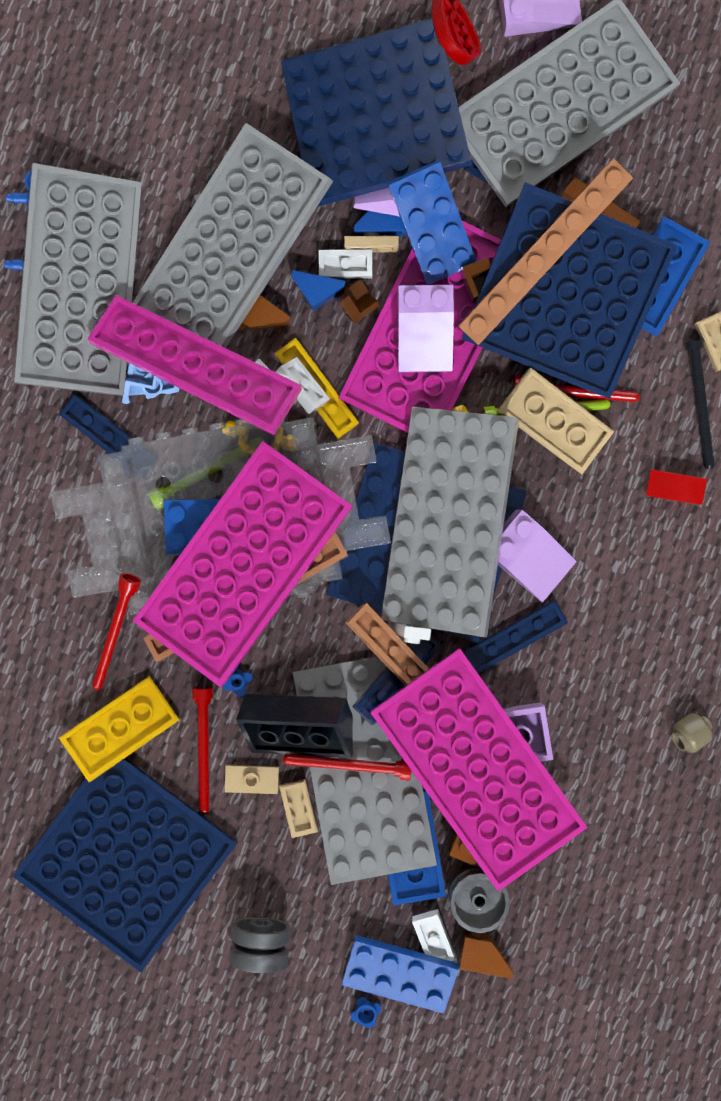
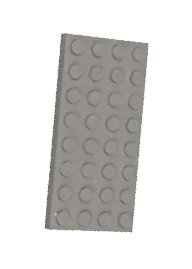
(564, 101)
(234, 237)
(73, 267)
(450, 520)
(366, 819)

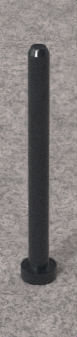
(701, 402)

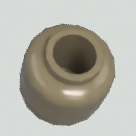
(692, 733)

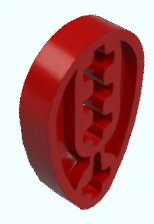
(455, 31)

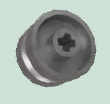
(477, 915)
(259, 945)

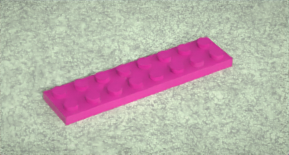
(195, 364)

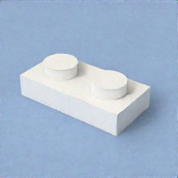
(345, 264)
(312, 394)
(410, 633)
(433, 935)

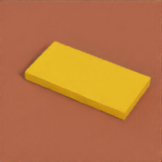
(119, 729)

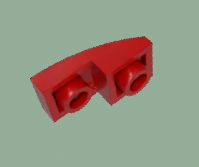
(676, 487)

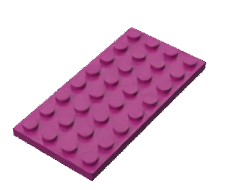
(375, 380)
(242, 564)
(478, 769)

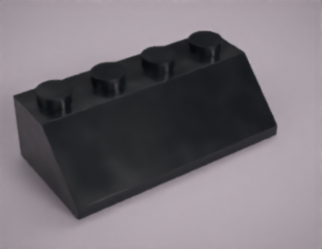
(297, 725)

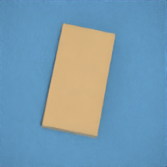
(556, 421)

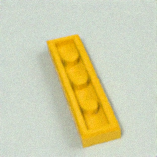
(334, 411)

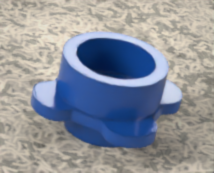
(240, 688)
(369, 1019)

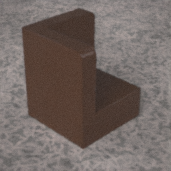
(474, 276)
(356, 301)

